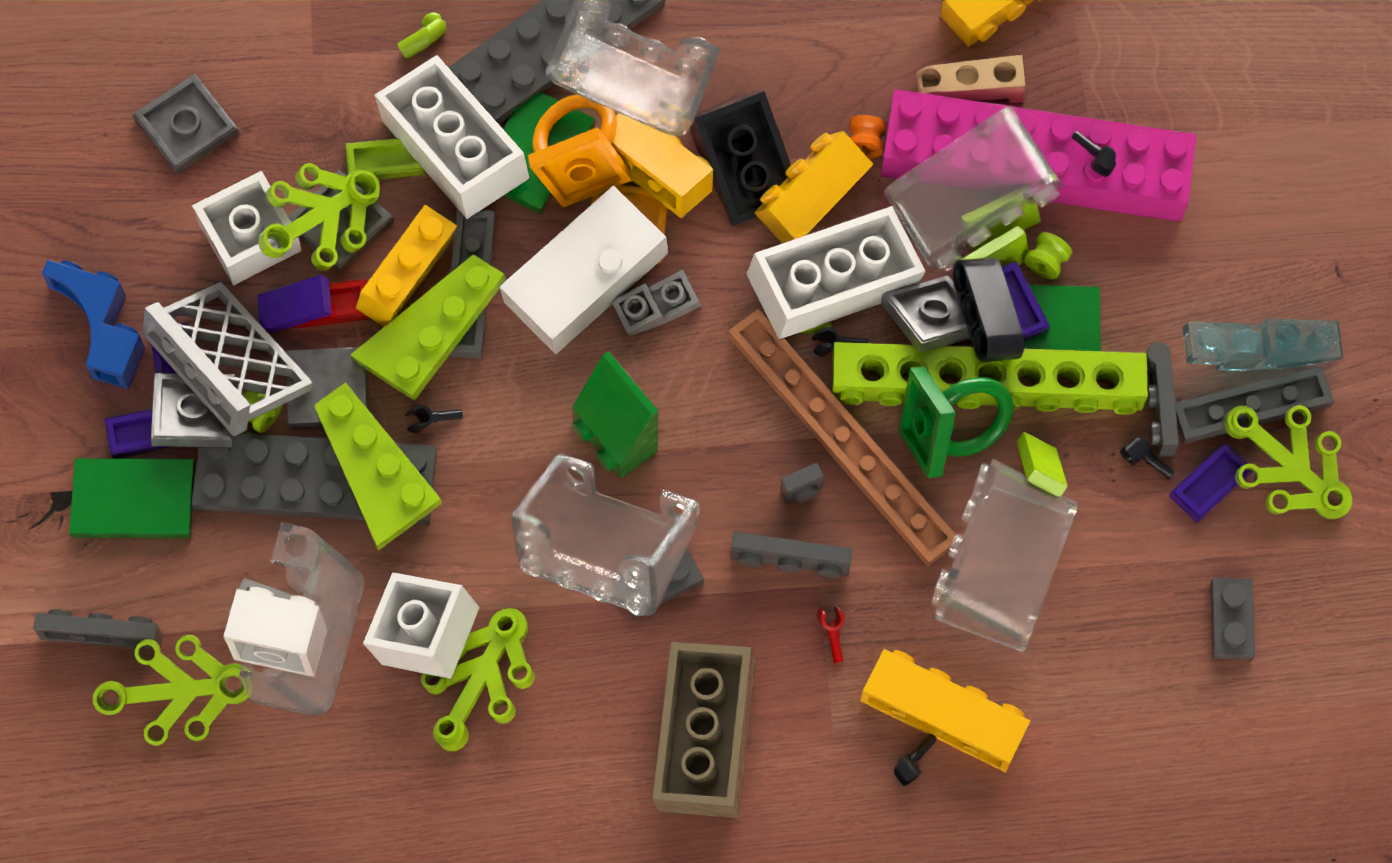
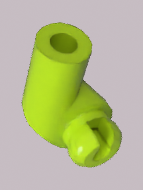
(433, 30)

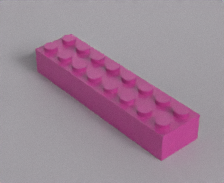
(1149, 172)

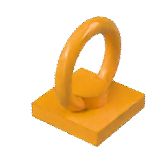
(581, 163)

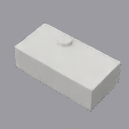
(452, 136)
(584, 269)
(834, 272)

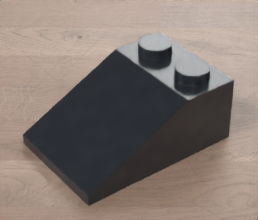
(743, 150)

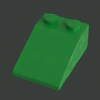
(616, 418)

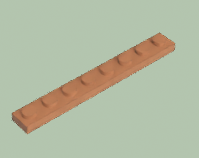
(843, 437)

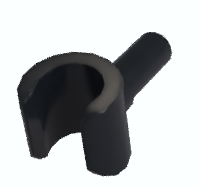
(1104, 157)
(828, 337)
(427, 417)
(1140, 449)
(907, 769)

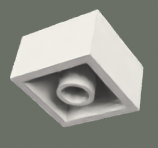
(234, 223)
(421, 625)
(275, 631)

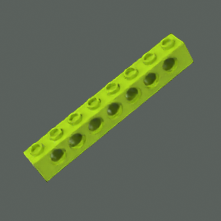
(1084, 368)

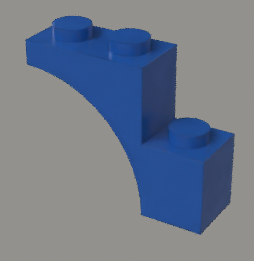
(113, 350)

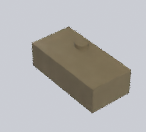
(704, 730)

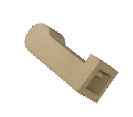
(975, 79)

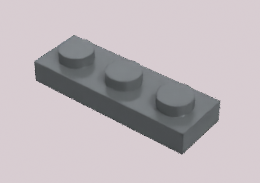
(791, 555)
(96, 629)

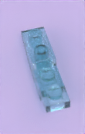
(1263, 345)

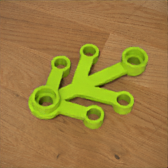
(324, 211)
(1294, 465)
(484, 671)
(181, 689)

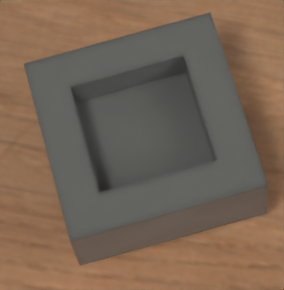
(802, 484)

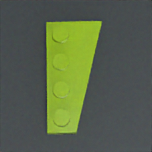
(427, 332)
(377, 471)

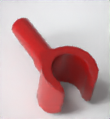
(833, 631)

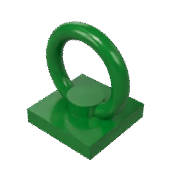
(929, 419)

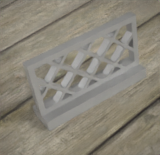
(197, 365)

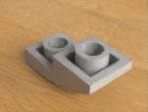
(656, 305)

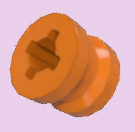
(867, 134)

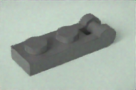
(1161, 397)

